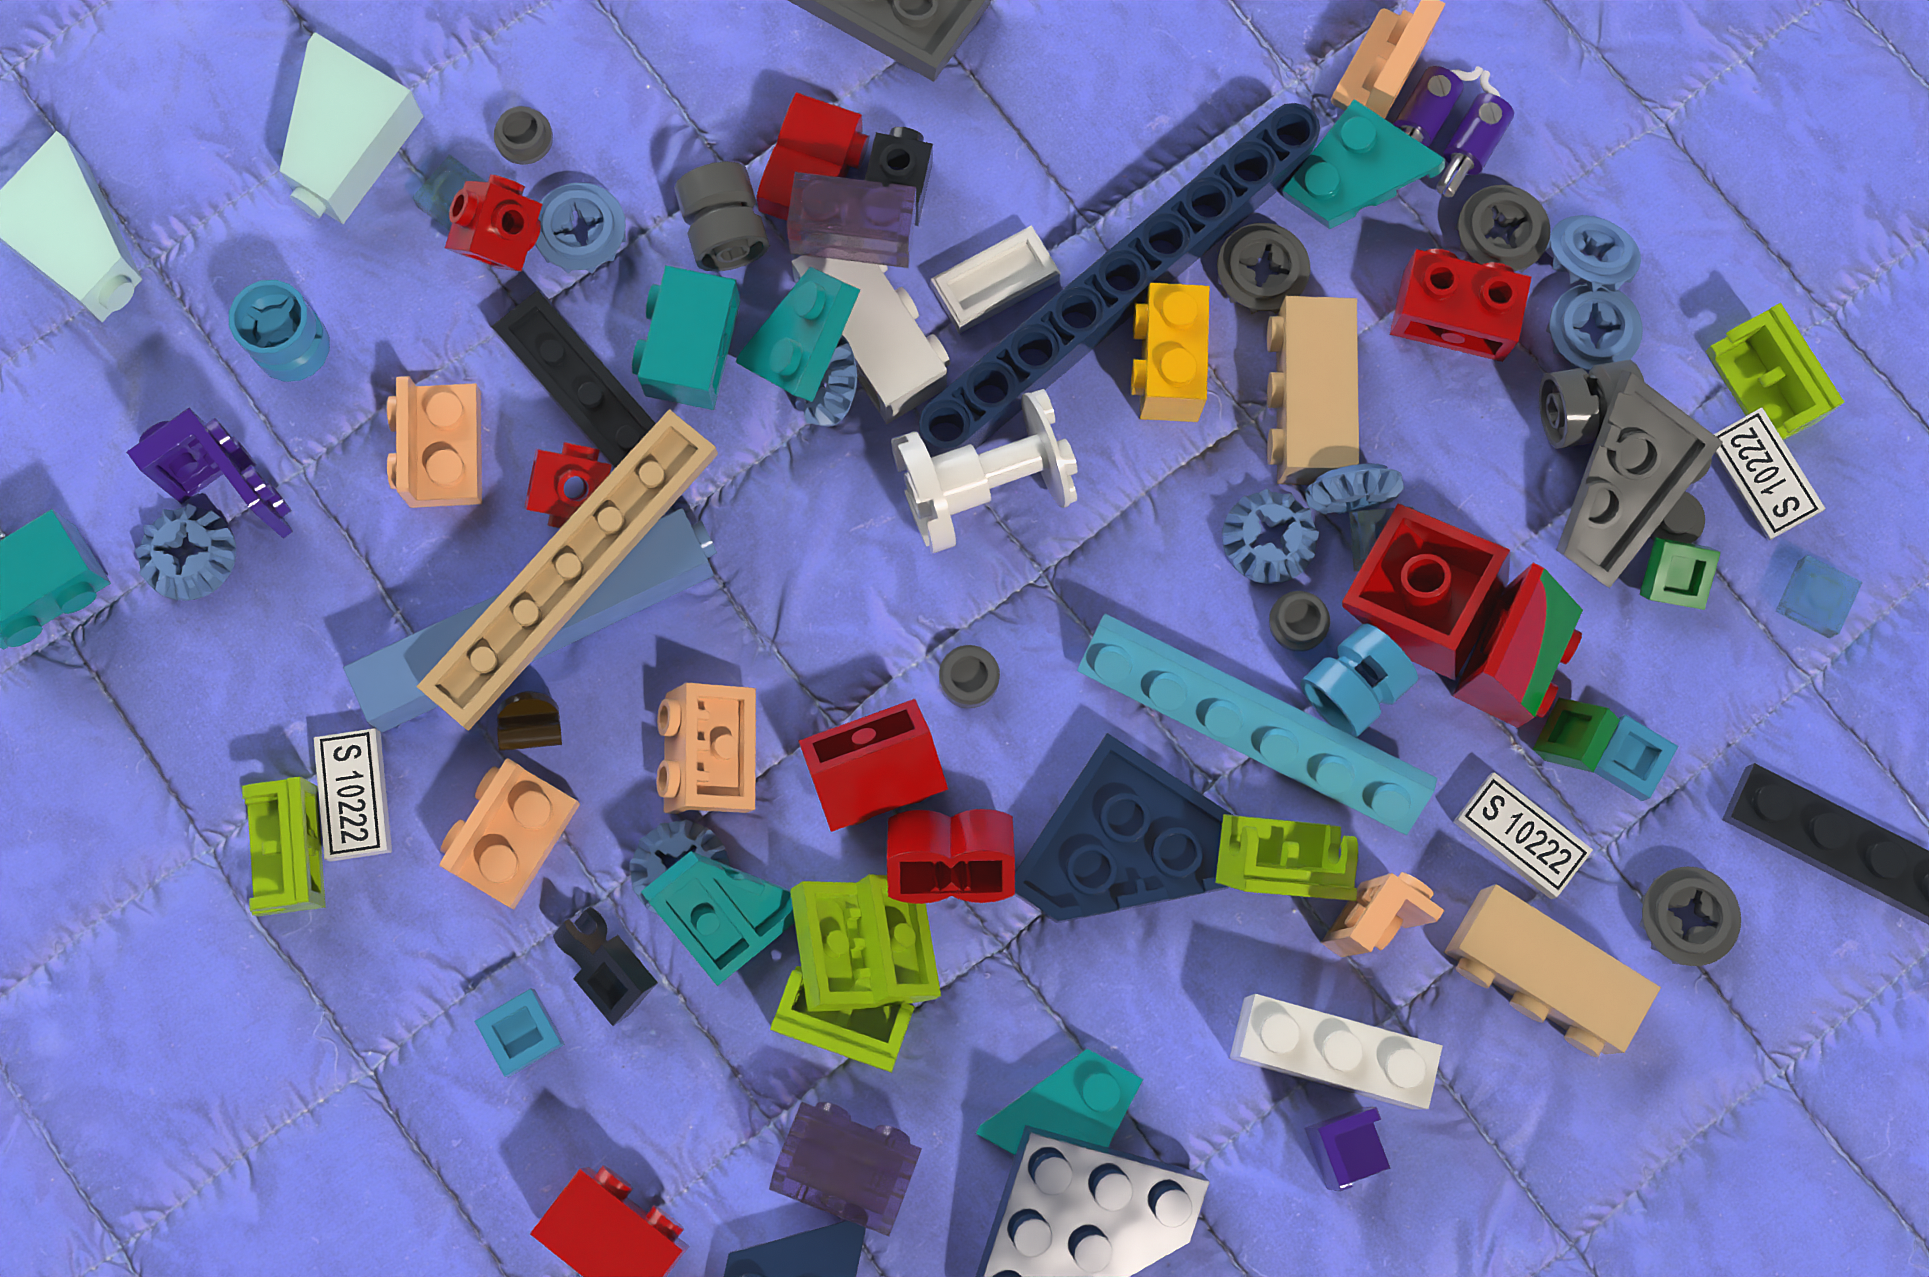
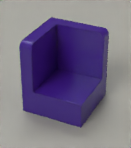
(1348, 1147)

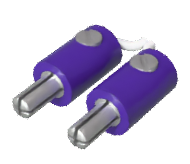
(1475, 135)

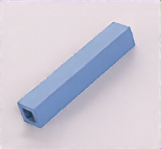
(658, 567)

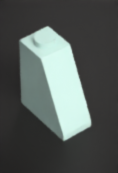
(342, 130)
(65, 230)

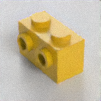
(1173, 352)

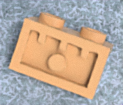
(1387, 57)
(436, 444)
(708, 748)
(507, 832)
(1379, 912)

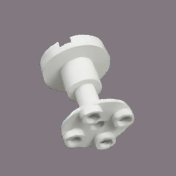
(964, 478)

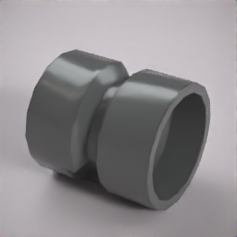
(719, 208)
(1577, 402)

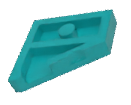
(1358, 167)
(801, 334)
(719, 912)
(1078, 1101)

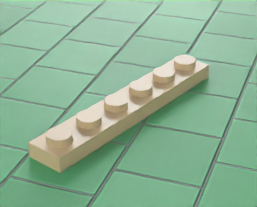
(567, 570)

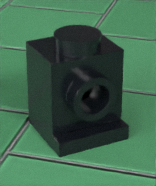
(904, 150)

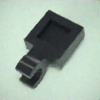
(609, 969)

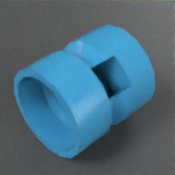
(279, 330)
(1367, 673)

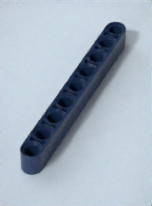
(1130, 258)

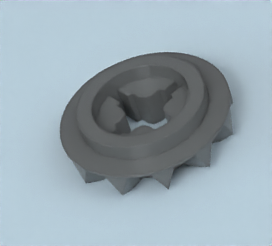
(1509, 207)
(1286, 258)
(1713, 903)

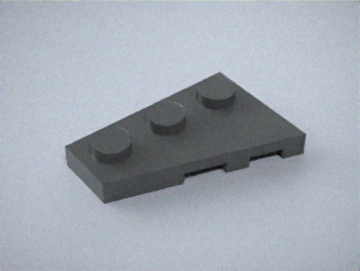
(909, 31)
(1633, 478)

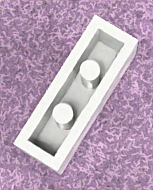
(890, 351)
(1336, 1052)

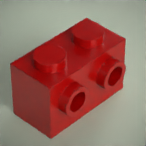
(1461, 304)
(873, 765)
(607, 1233)

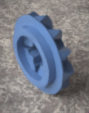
(596, 208)
(1596, 238)
(1611, 312)
(835, 399)
(1354, 488)
(1266, 562)
(201, 572)
(674, 840)

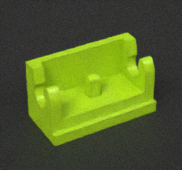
(1775, 370)
(284, 846)
(1287, 858)
(859, 1034)

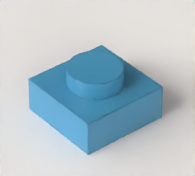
(1635, 758)
(519, 1032)

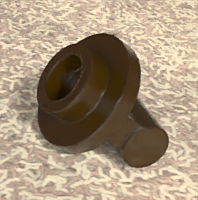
(528, 722)

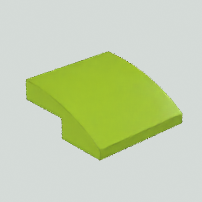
(862, 946)

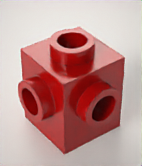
(494, 223)
(550, 473)

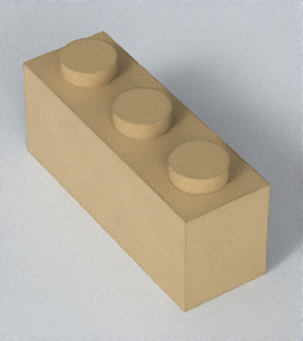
(1313, 387)
(1551, 972)

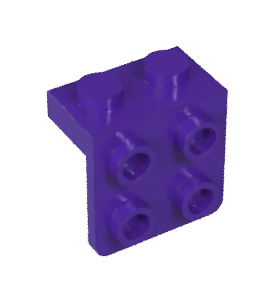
(190, 455)

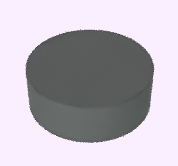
(969, 676)

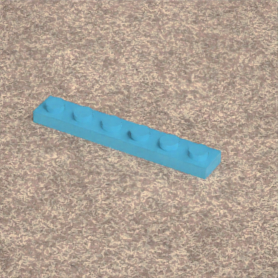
(1257, 724)

